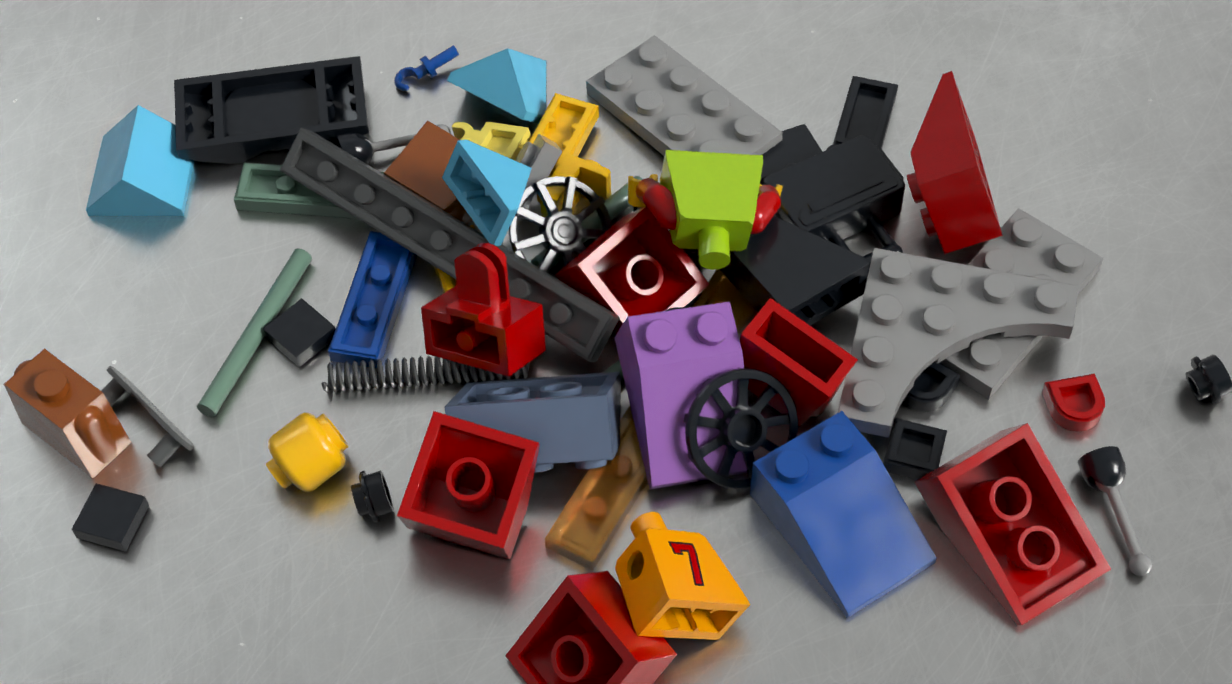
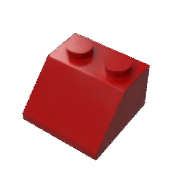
(635, 269)
(470, 485)
(588, 638)

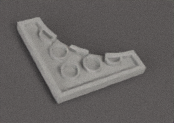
(932, 308)

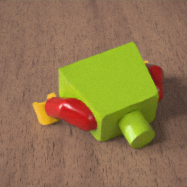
(708, 201)

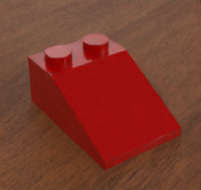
(951, 174)
(1014, 523)

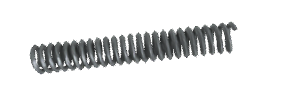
(441, 374)

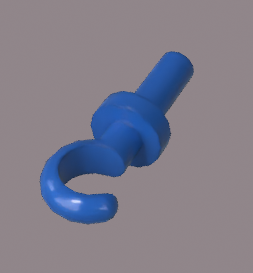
(427, 67)

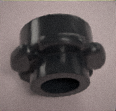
(1209, 379)
(372, 495)

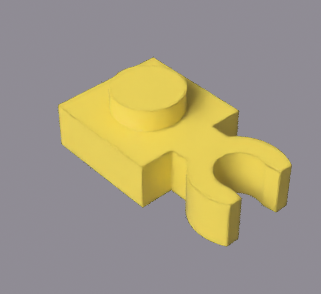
(495, 136)

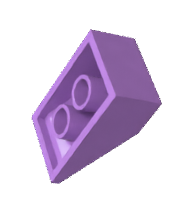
(663, 368)

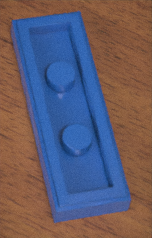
(372, 302)

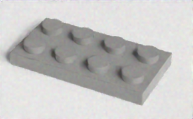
(678, 104)
(1027, 250)

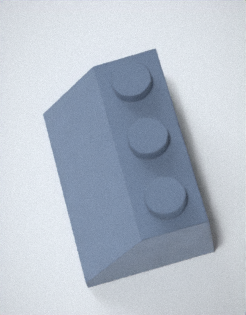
(568, 415)

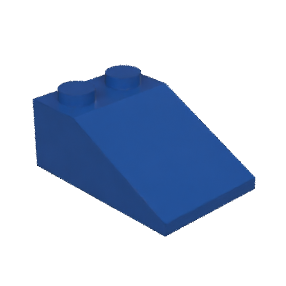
(841, 513)

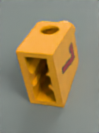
(676, 583)

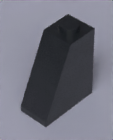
(797, 271)

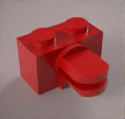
(480, 320)

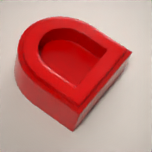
(1075, 402)

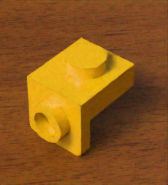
(585, 171)

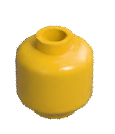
(306, 452)

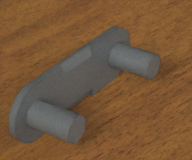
(171, 441)

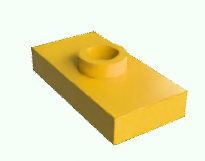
(567, 124)

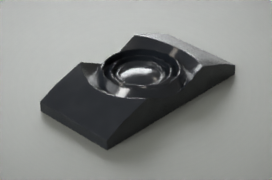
(263, 109)

